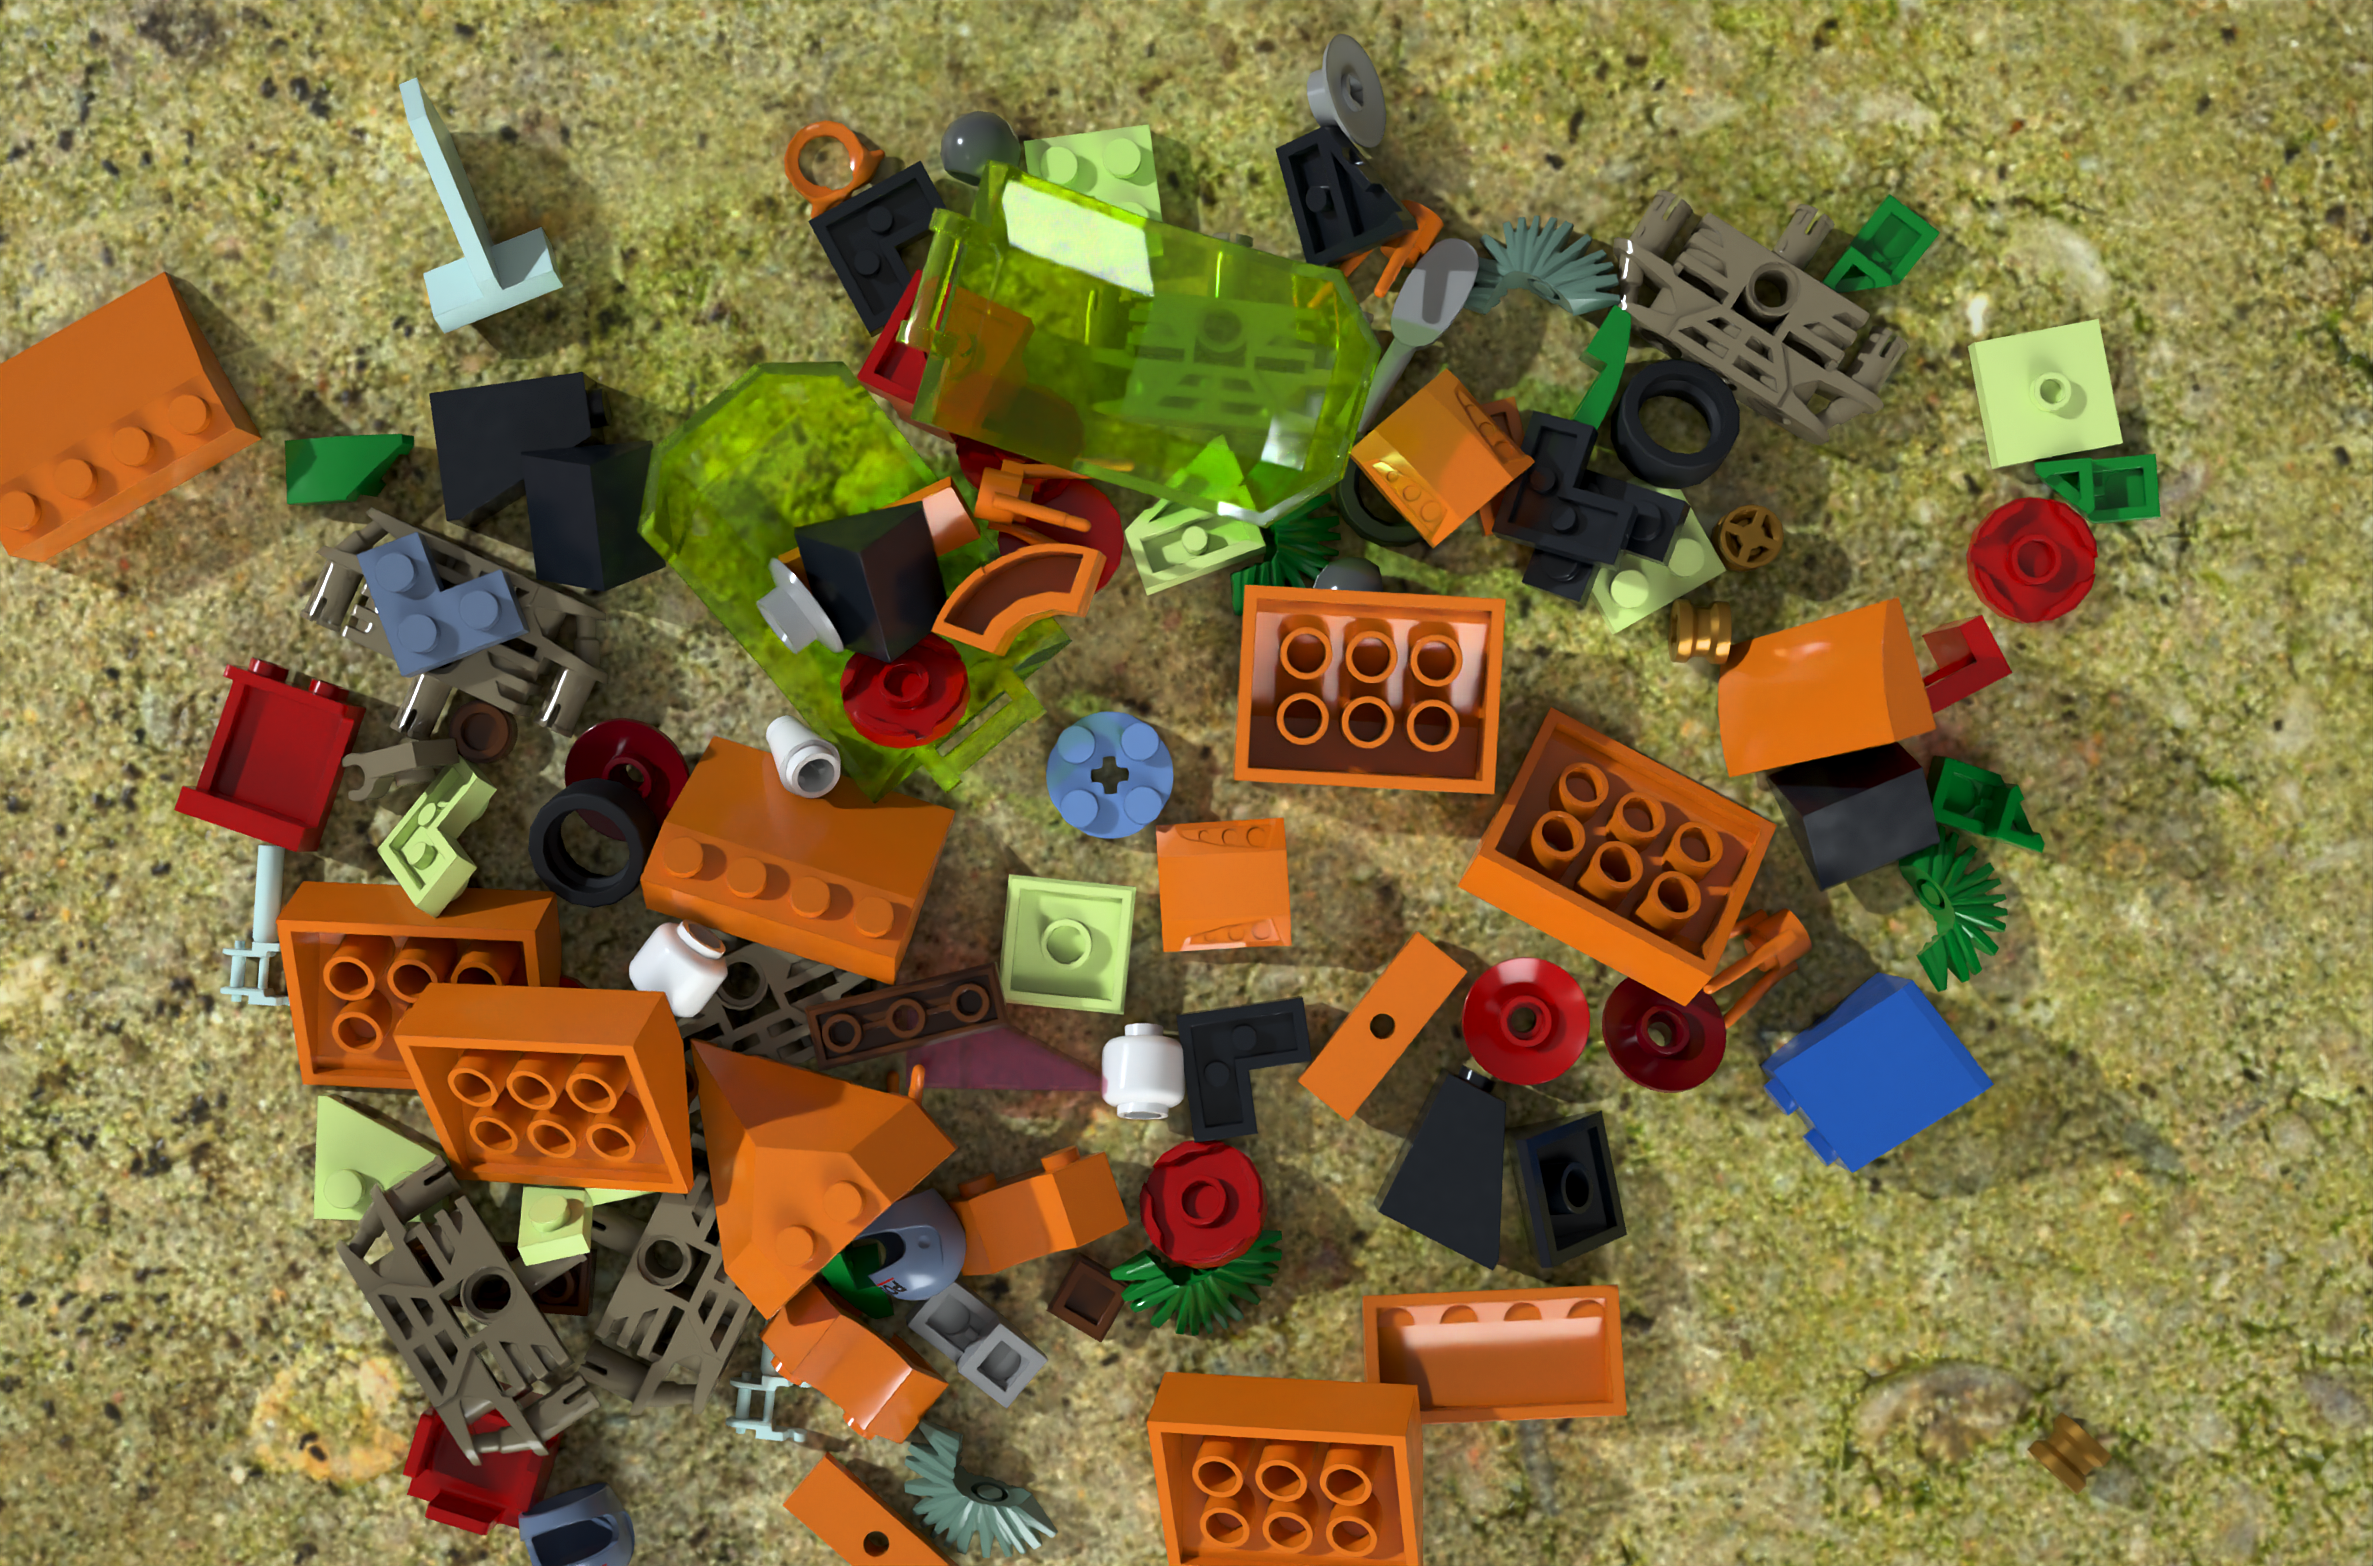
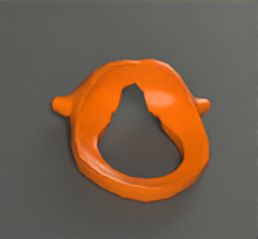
(862, 162)

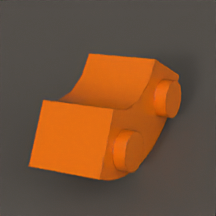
(1017, 591)
(1037, 1210)
(874, 1380)

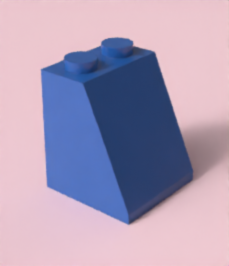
(1872, 1072)

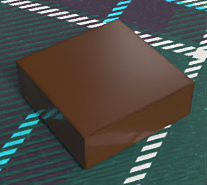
(1088, 1297)

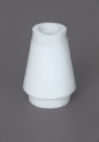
(803, 758)

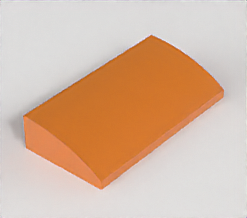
(1821, 690)
(1500, 1352)

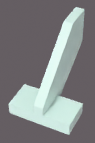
(489, 274)

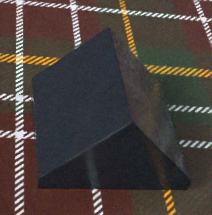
(588, 513)
(875, 578)
(1856, 811)
(1565, 1186)

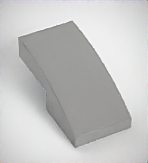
(978, 1340)

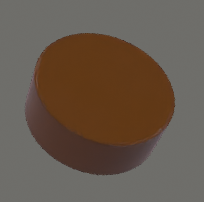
(483, 732)

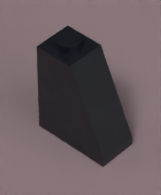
(490, 425)
(1452, 1168)

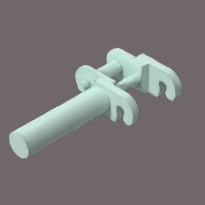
(265, 933)
(766, 1426)

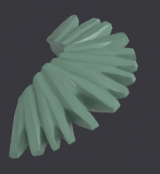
(1544, 268)
(970, 1501)

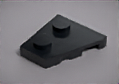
(1338, 198)

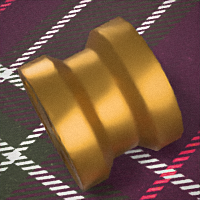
(1754, 528)
(1699, 631)
(2069, 1453)

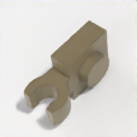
(407, 763)

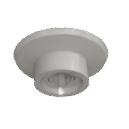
(1348, 92)
(795, 612)

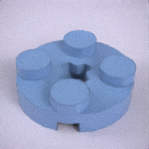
(1084, 801)

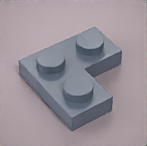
(432, 623)

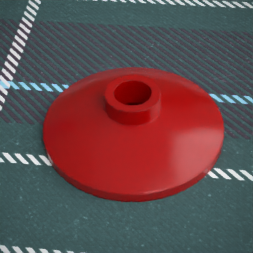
(1558, 1026)

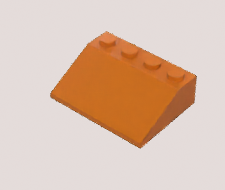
(110, 419)
(1369, 689)
(1619, 857)
(795, 871)
(367, 953)
(553, 1084)
(1288, 1471)

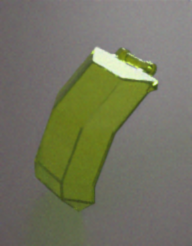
(1139, 350)
(798, 451)

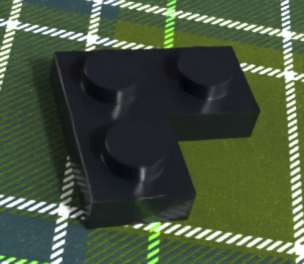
(869, 232)
(1548, 507)
(1652, 538)
(1221, 1050)

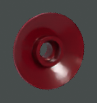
(607, 751)
(1691, 1036)

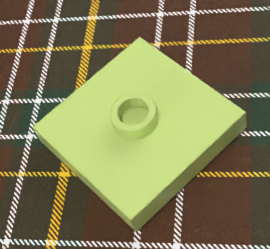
(2045, 394)
(1067, 943)

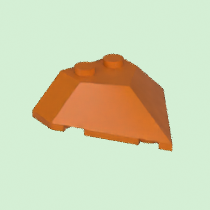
(802, 1165)

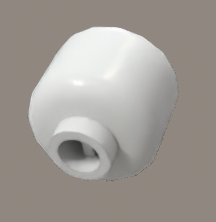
(683, 963)
(1143, 1072)

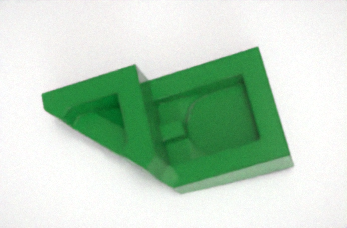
(1881, 249)
(1607, 356)
(340, 467)
(2106, 488)
(1979, 803)
(849, 1277)

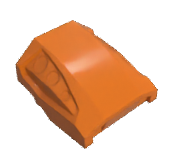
(1439, 458)
(1223, 884)

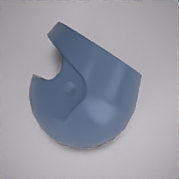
(921, 1244)
(579, 1529)

